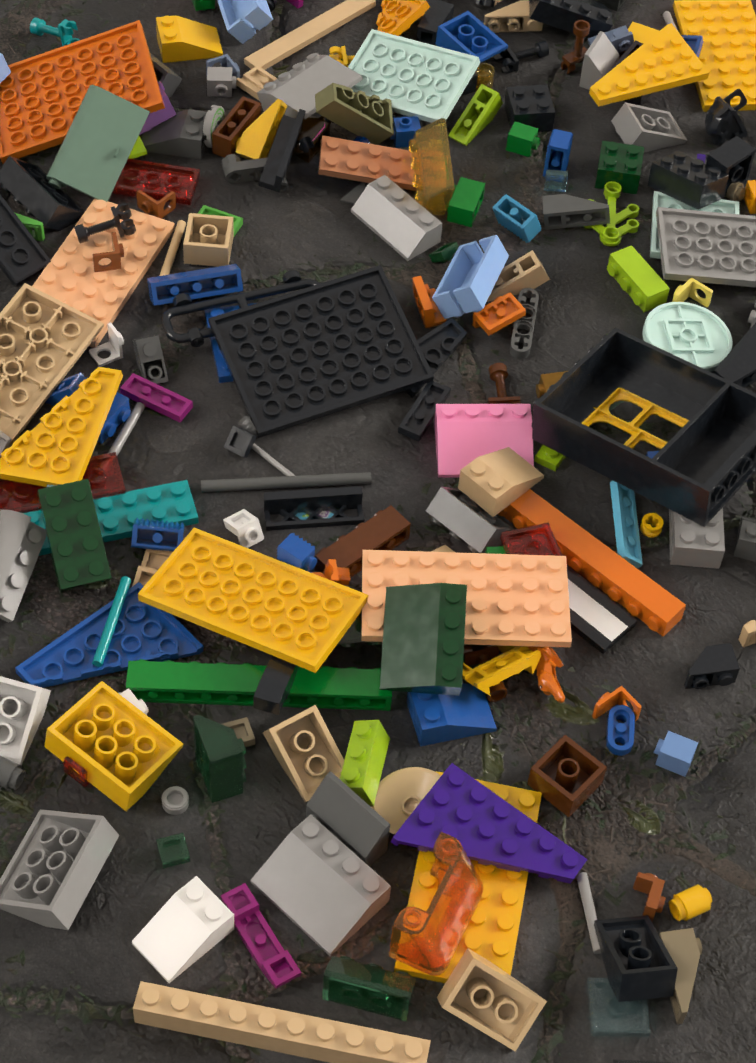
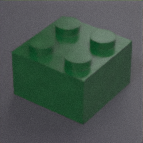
(620, 164)

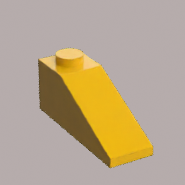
(259, 136)

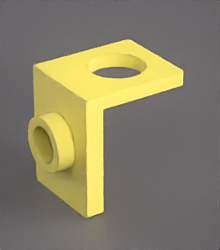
(689, 289)

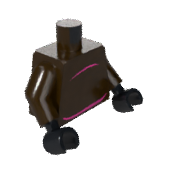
(310, 137)

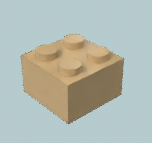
(208, 240)

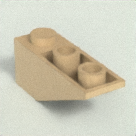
(512, 19)

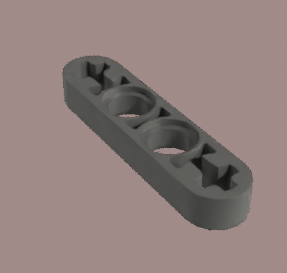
(524, 323)

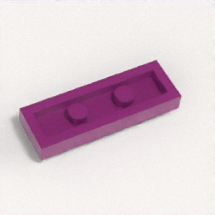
(156, 397)

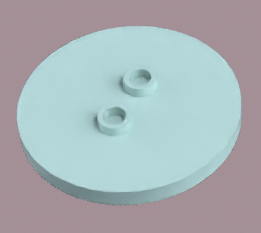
(689, 333)

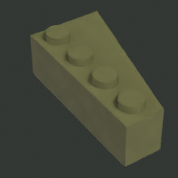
(356, 112)

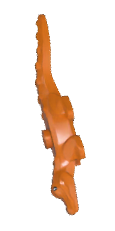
(547, 674)

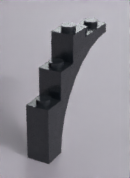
(435, 16)

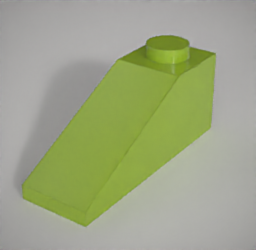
(476, 115)

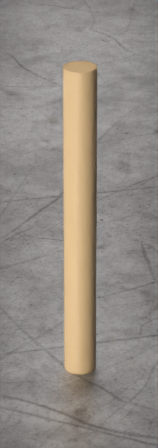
(166, 268)

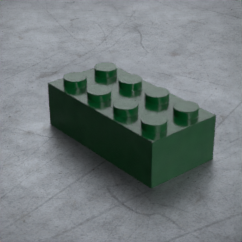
(74, 535)

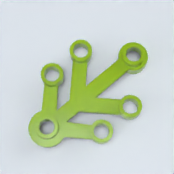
(610, 234)

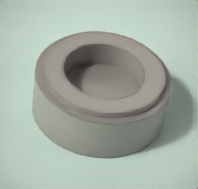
(175, 800)

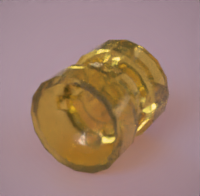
(485, 74)

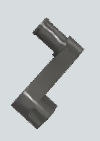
(243, 171)

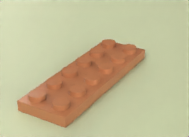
(365, 162)

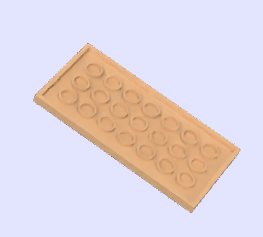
(103, 294)
(507, 599)

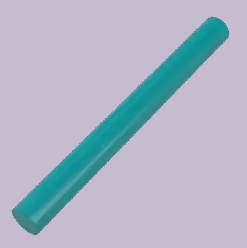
(111, 621)

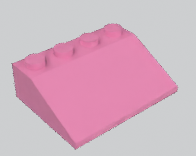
(477, 430)

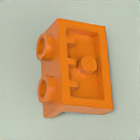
(428, 309)
(499, 314)

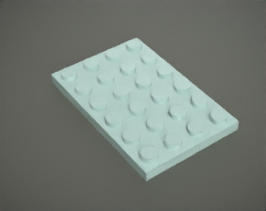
(412, 74)

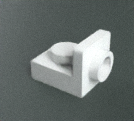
(245, 527)

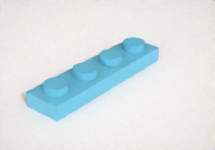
(626, 524)

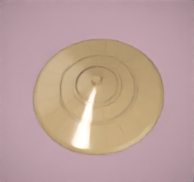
(401, 794)

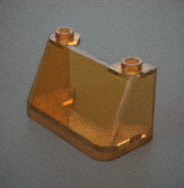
(432, 936)

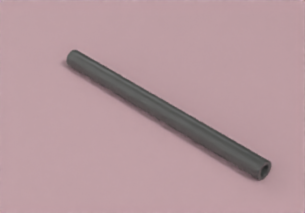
(286, 482)

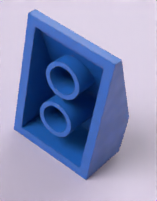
(470, 37)
(450, 717)

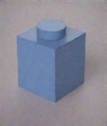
(675, 753)

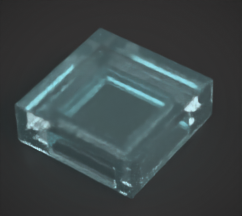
(555, 180)

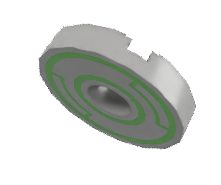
(211, 122)

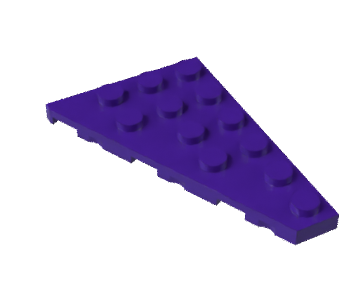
(487, 829)

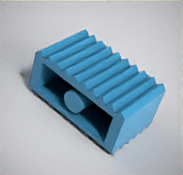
(517, 218)

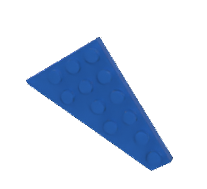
(138, 635)

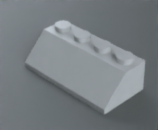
(397, 218)

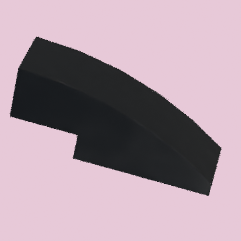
(275, 685)

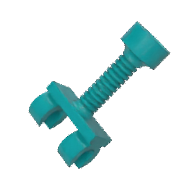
(64, 30)

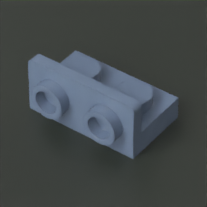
(619, 37)

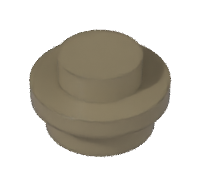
(736, 191)

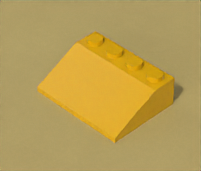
(114, 744)

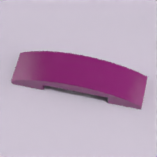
(259, 938)

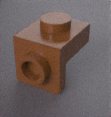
(653, 886)

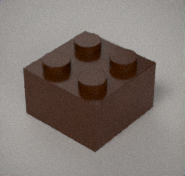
(566, 775)

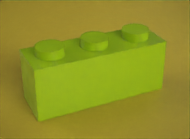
(637, 278)
(365, 759)

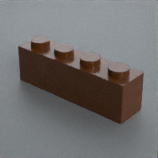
(381, 532)

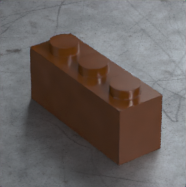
(233, 126)

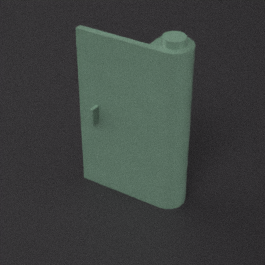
(97, 144)

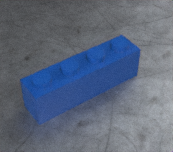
(195, 283)

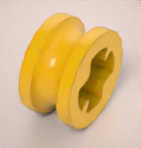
(647, 529)

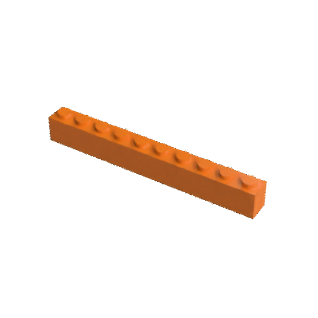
(600, 564)

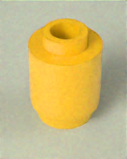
(690, 903)

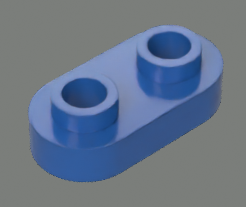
(620, 731)

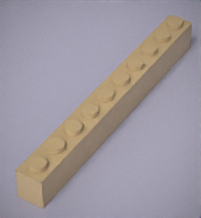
(272, 1028)

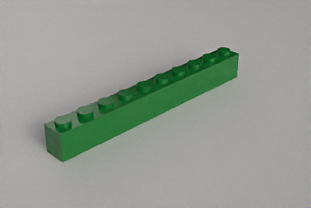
(237, 684)

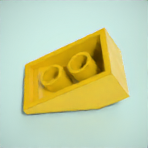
(186, 39)

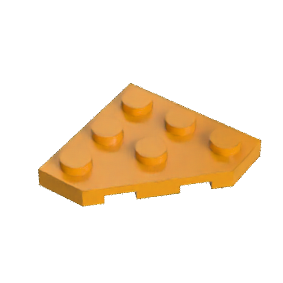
(400, 14)

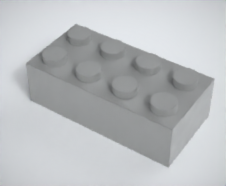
(696, 544)

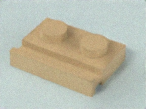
(254, 81)

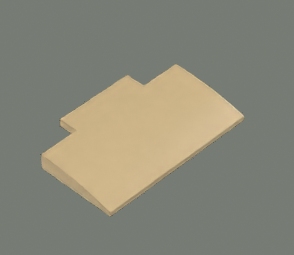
(37, 350)

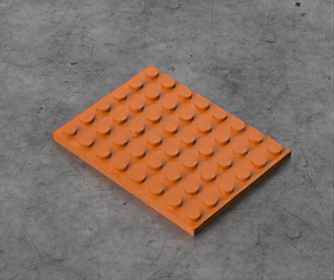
(48, 88)

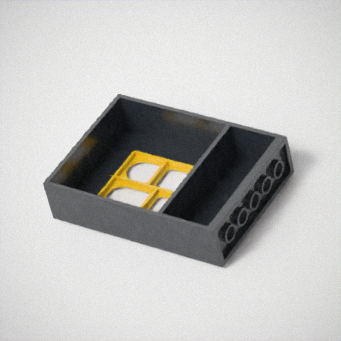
(694, 469)

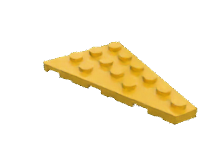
(655, 66)
(66, 436)

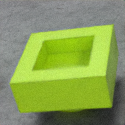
(549, 458)

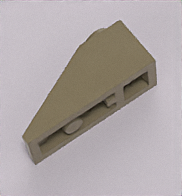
(685, 952)

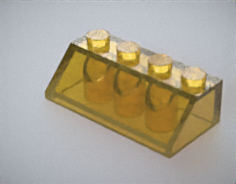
(432, 167)

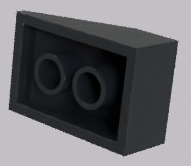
(635, 959)

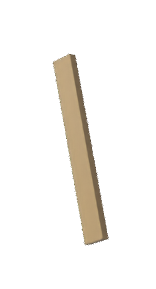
(308, 33)

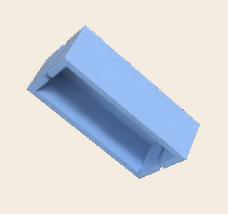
(245, 17)
(470, 277)

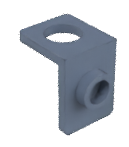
(225, 61)

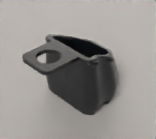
(723, 121)

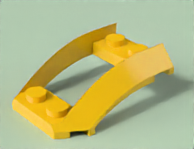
(501, 667)

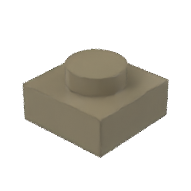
(242, 730)

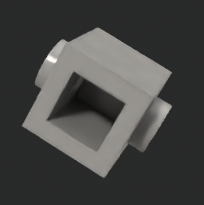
(220, 82)

